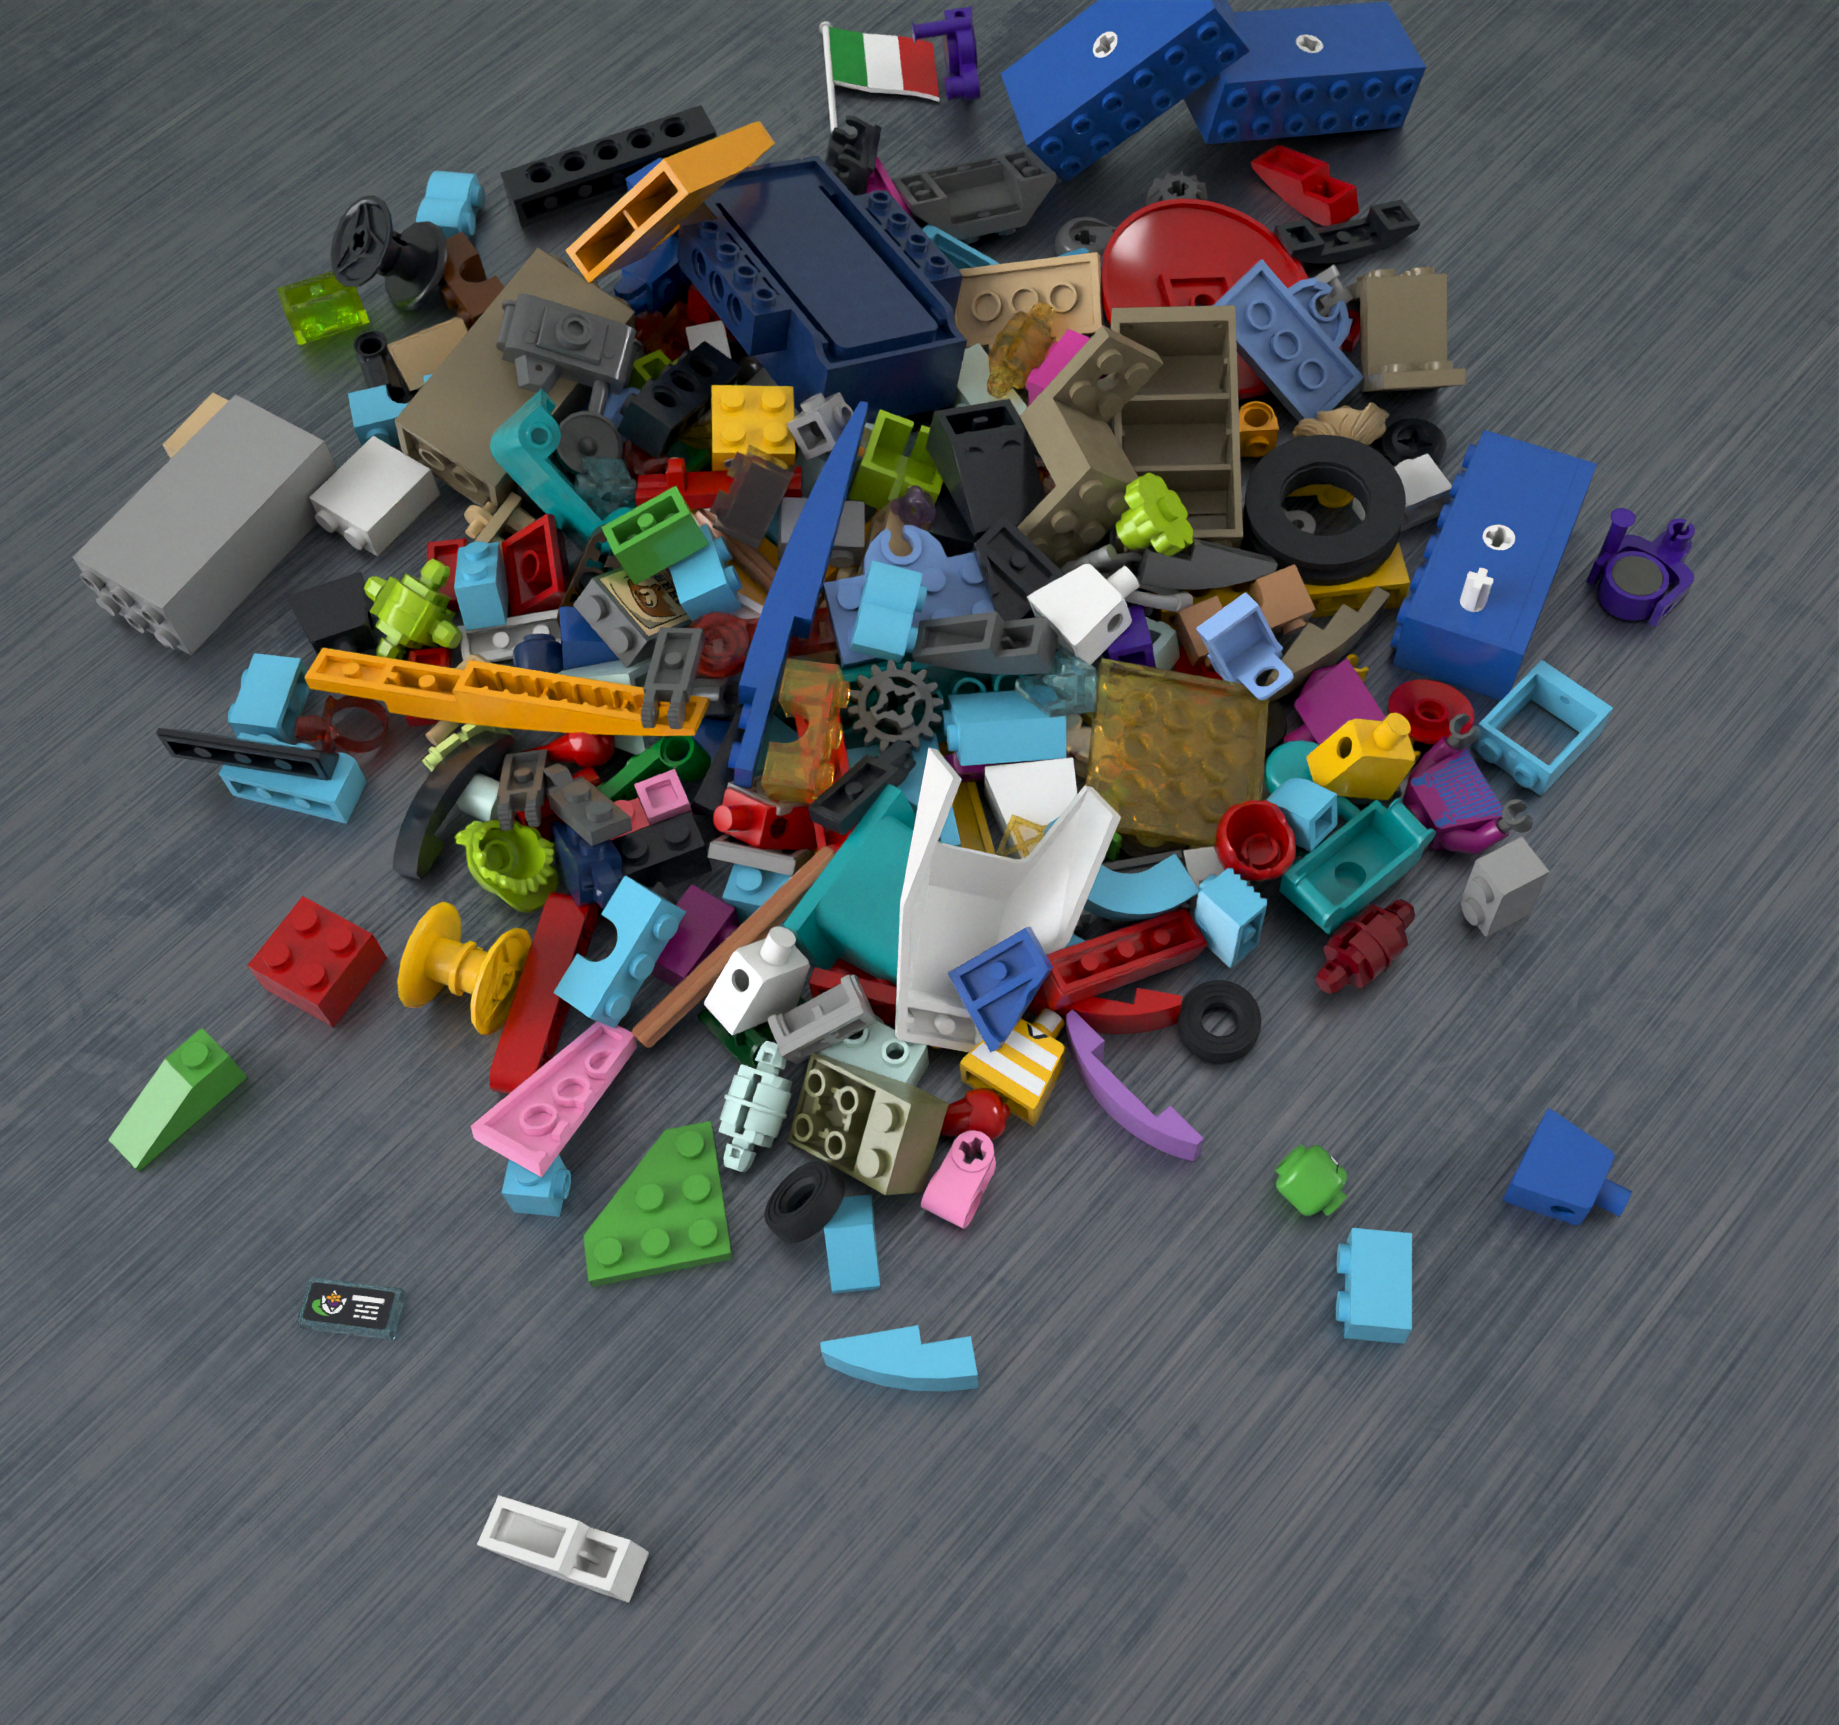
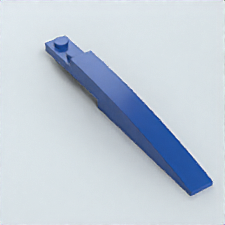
(793, 596)

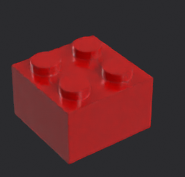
(317, 961)

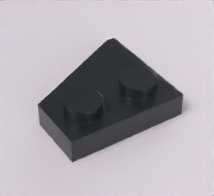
(1012, 568)

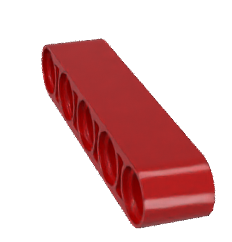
(536, 1012)

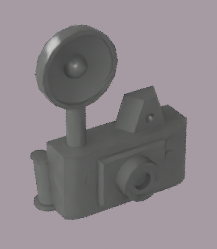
(576, 348)

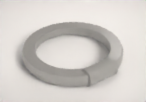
(1170, 599)

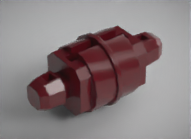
(1365, 946)

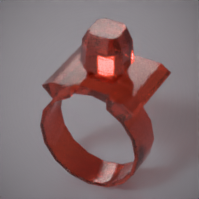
(313, 728)

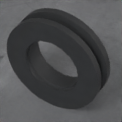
(1325, 462)

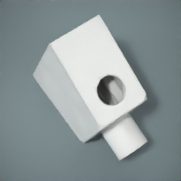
(1086, 609)
(759, 982)

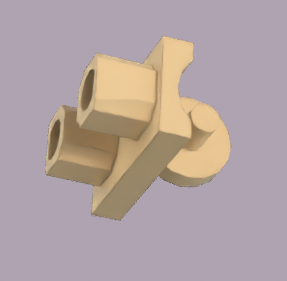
(508, 518)

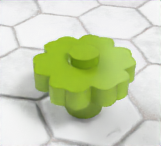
(1154, 517)

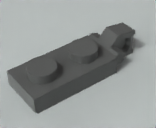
(584, 806)

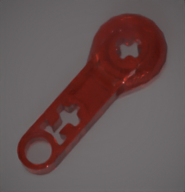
(739, 634)

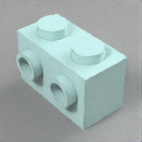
(881, 1053)

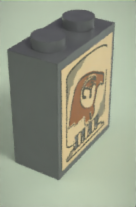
(631, 614)

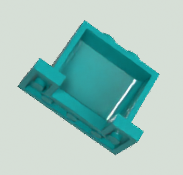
(857, 897)

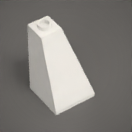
(1033, 792)

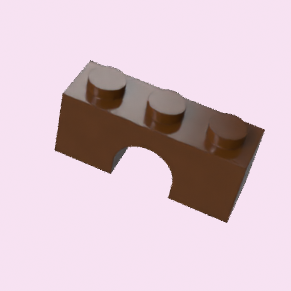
(465, 281)

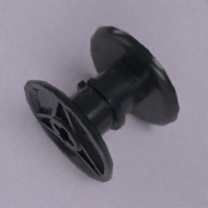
(370, 246)

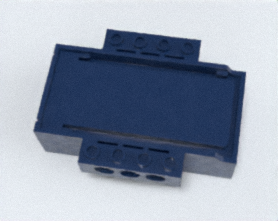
(828, 287)

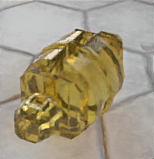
(1019, 349)

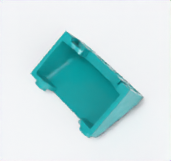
(523, 451)

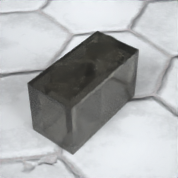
(752, 496)

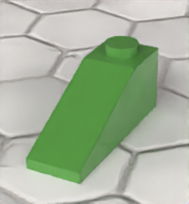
(176, 1098)

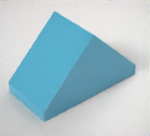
(853, 1246)

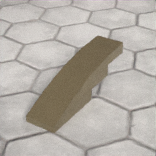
(1325, 647)

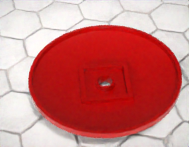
(1190, 255)

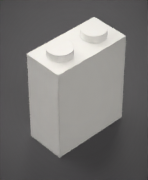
(374, 496)

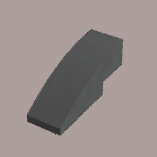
(1203, 567)
(987, 644)

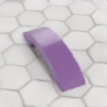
(1165, 1132)

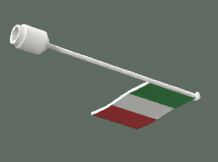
(877, 65)

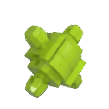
(413, 611)

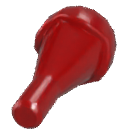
(580, 748)
(979, 1111)

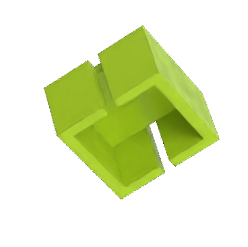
(886, 472)

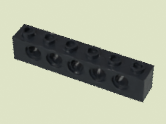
(599, 167)

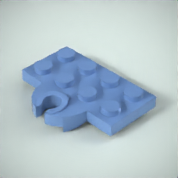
(1291, 342)
(951, 583)

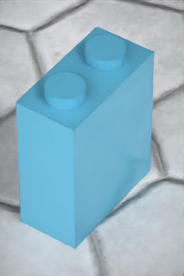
(1001, 729)

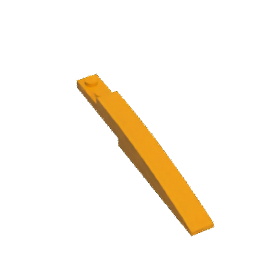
(496, 695)

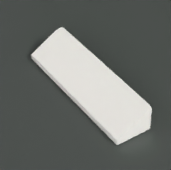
(499, 641)

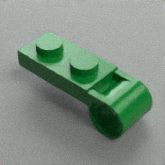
(656, 760)

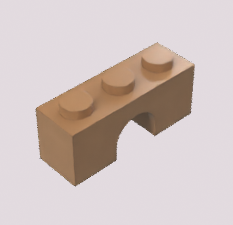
(1280, 597)

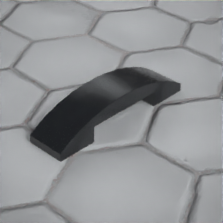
(1348, 240)
(416, 842)

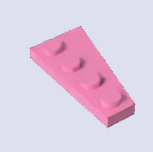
(554, 1101)

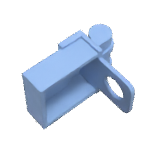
(1244, 646)

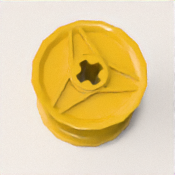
(439, 959)

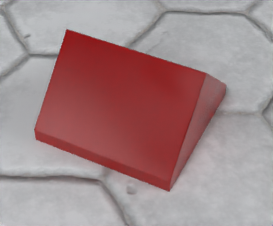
(536, 567)

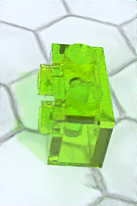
(321, 307)

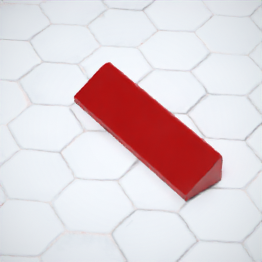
(1122, 957)

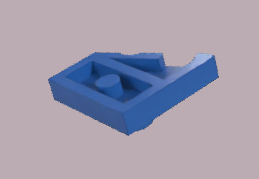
(1002, 984)

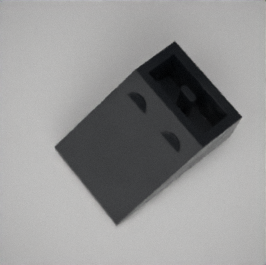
(986, 463)

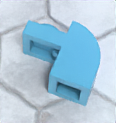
(1308, 810)

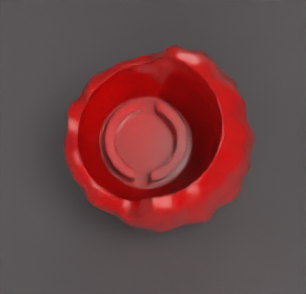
(1255, 841)

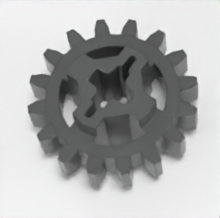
(910, 698)

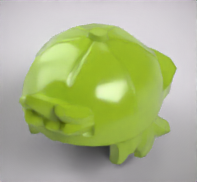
(510, 863)

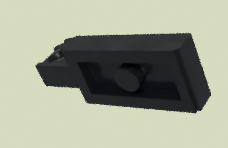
(859, 787)

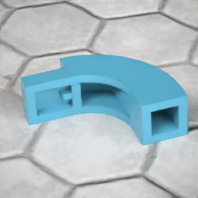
(1139, 894)

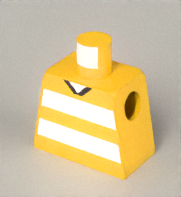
(1023, 1068)

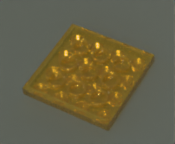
(1174, 750)

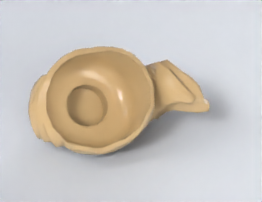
(1346, 422)

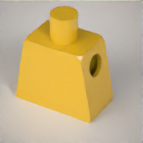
(1364, 758)

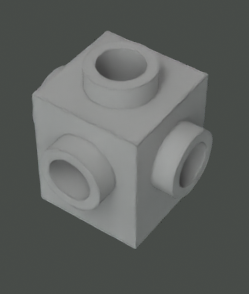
(820, 424)

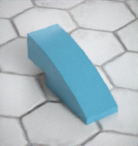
(902, 1362)

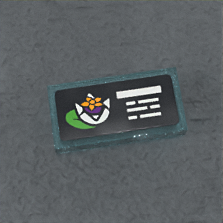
(351, 1308)

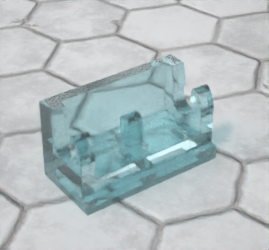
(1065, 690)

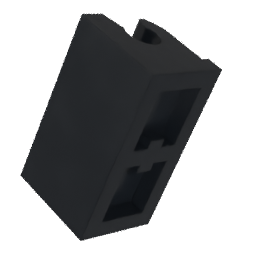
(854, 155)

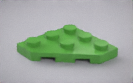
(664, 1213)

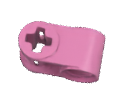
(959, 1186)

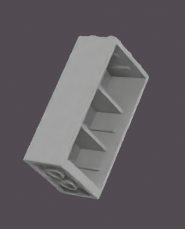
(208, 525)

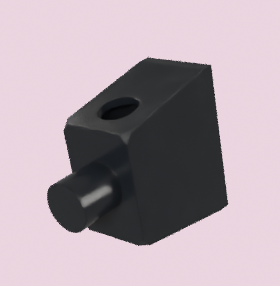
(337, 615)

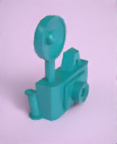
(1355, 860)

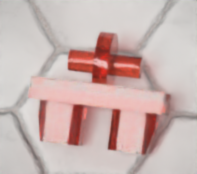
(662, 334)

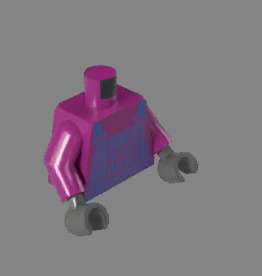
(1456, 800)

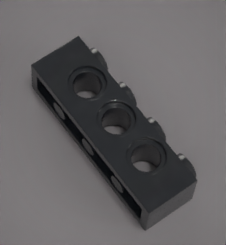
(676, 400)

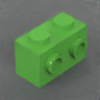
(654, 535)

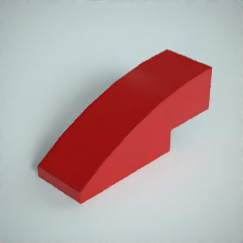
(1307, 185)

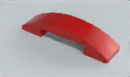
(1149, 1012)

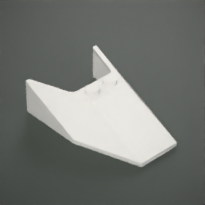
(970, 900)

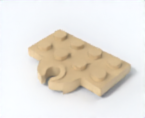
(996, 292)

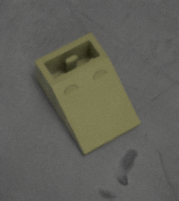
(868, 1125)

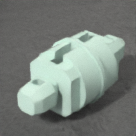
(755, 1107)

